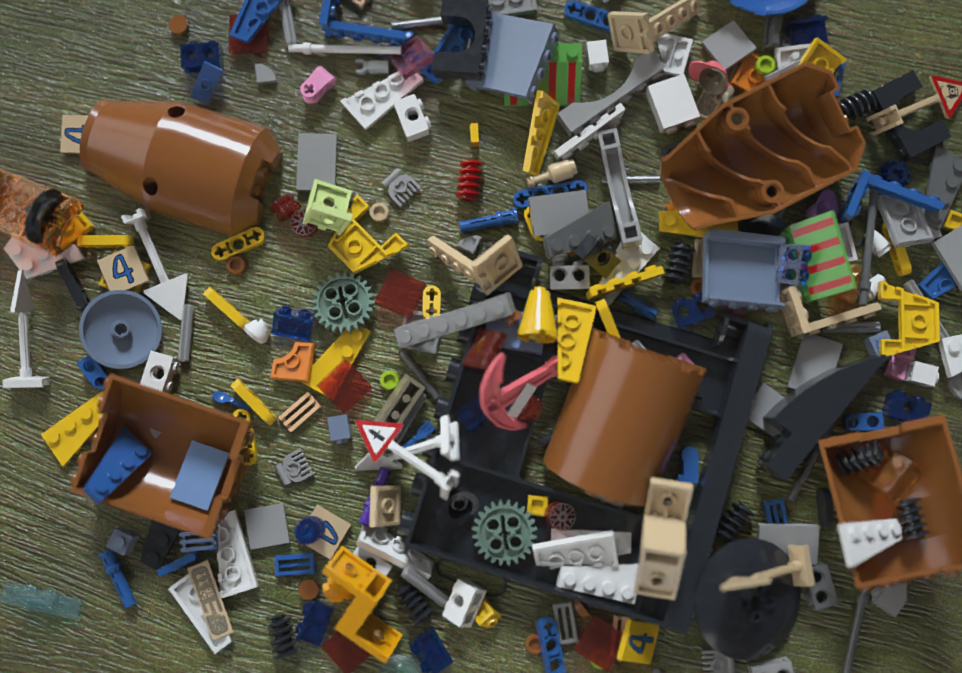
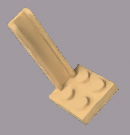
(636, 32)
(489, 269)
(797, 316)

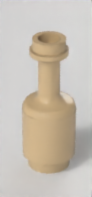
(556, 173)

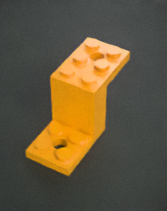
(368, 587)

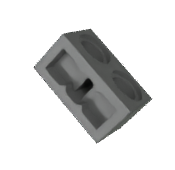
(822, 583)

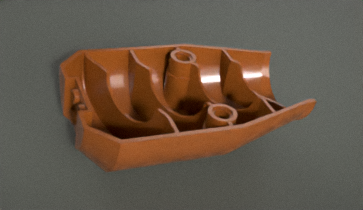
(763, 150)
(182, 161)

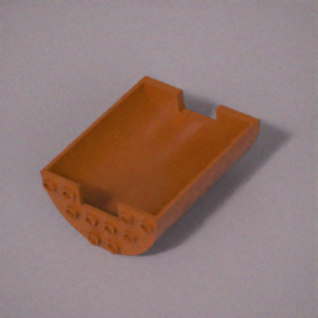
(622, 419)
(180, 421)
(938, 485)

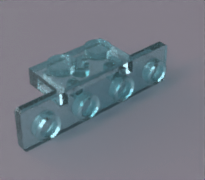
(40, 600)

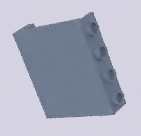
(516, 56)
(741, 270)

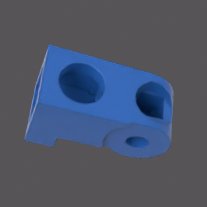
(94, 372)
(863, 421)
(689, 465)

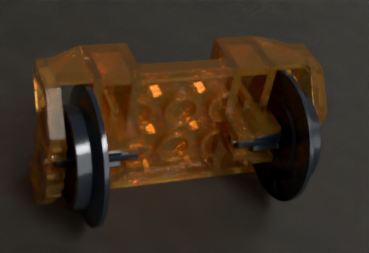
(35, 212)

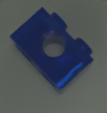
(894, 407)

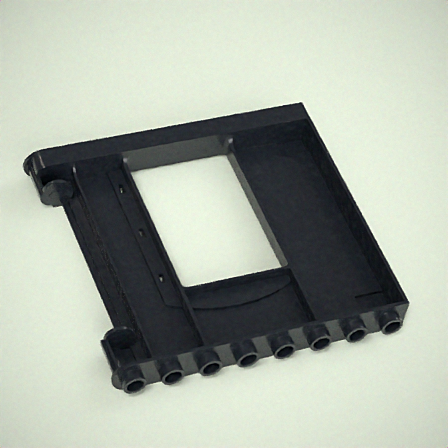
(494, 456)

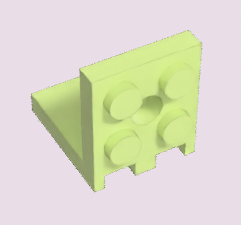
(326, 217)

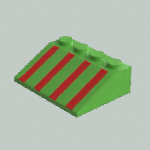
(561, 79)
(829, 265)

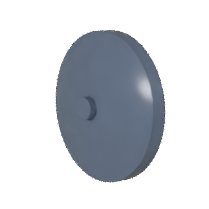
(120, 329)

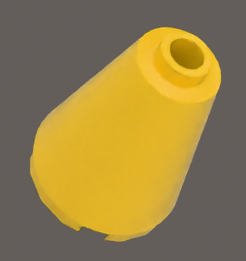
(538, 318)

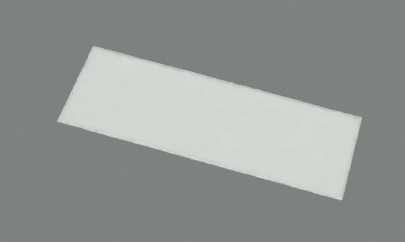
(521, 400)

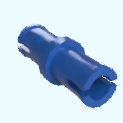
(637, 305)

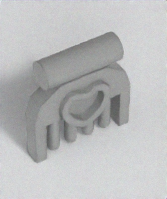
(398, 184)
(291, 469)
(719, 664)

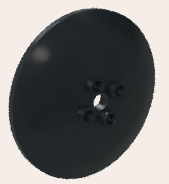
(727, 615)

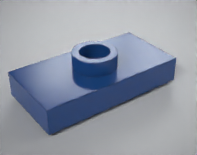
(206, 83)

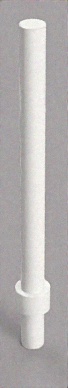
(308, 48)

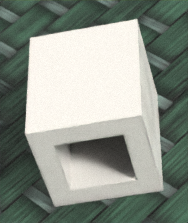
(596, 55)
(922, 374)

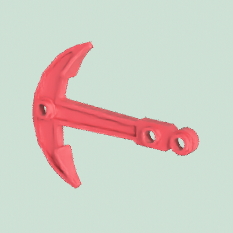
(495, 401)

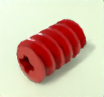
(468, 180)

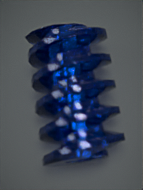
(304, 535)

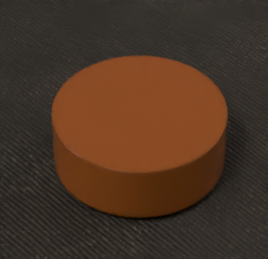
(178, 25)
(236, 265)
(696, 286)
(513, 319)
(309, 589)
(581, 608)
(532, 644)

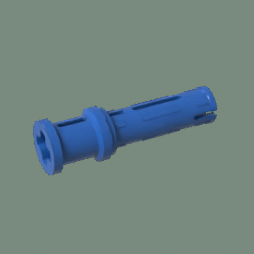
(499, 219)
(113, 568)

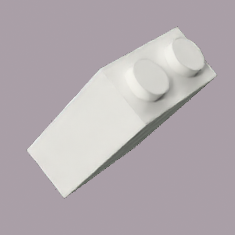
(672, 104)

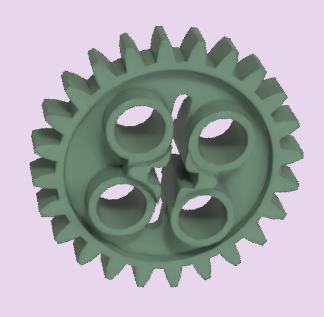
(326, 307)
(486, 534)

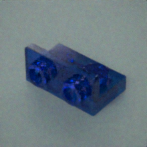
(804, 31)
(293, 323)
(471, 414)
(315, 622)
(430, 652)

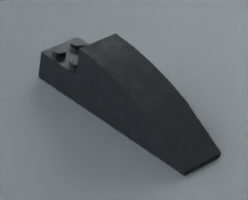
(810, 412)

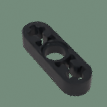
(73, 283)

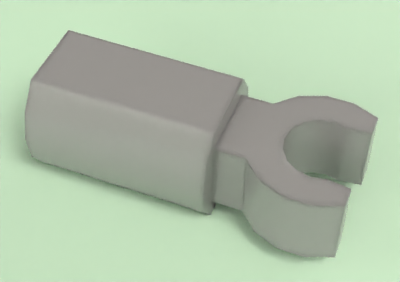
(373, 67)

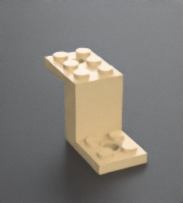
(663, 538)

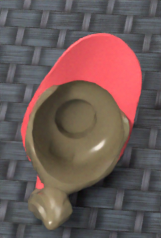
(712, 78)

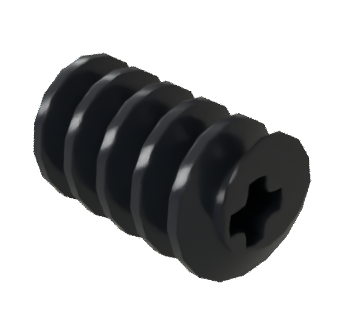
(858, 104)
(676, 265)
(861, 459)
(912, 519)
(733, 521)
(413, 603)
(282, 635)

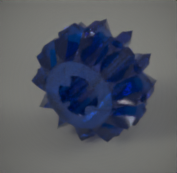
(898, 169)

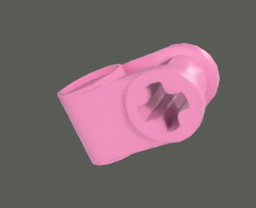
(318, 83)

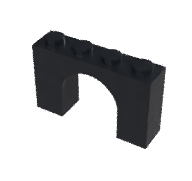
(470, 62)
(907, 141)

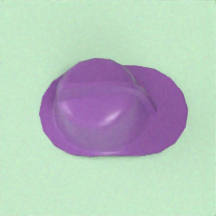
(826, 202)

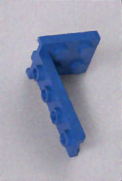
(357, 32)
(892, 189)

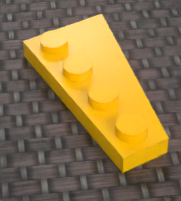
(541, 128)
(672, 223)
(574, 331)
(346, 346)

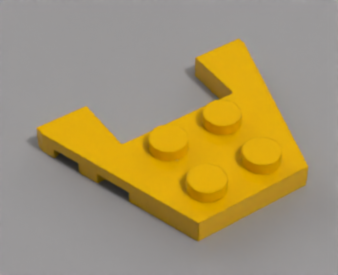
(357, 247)
(916, 320)

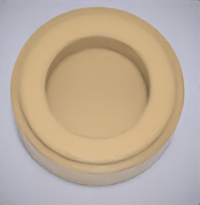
(379, 212)

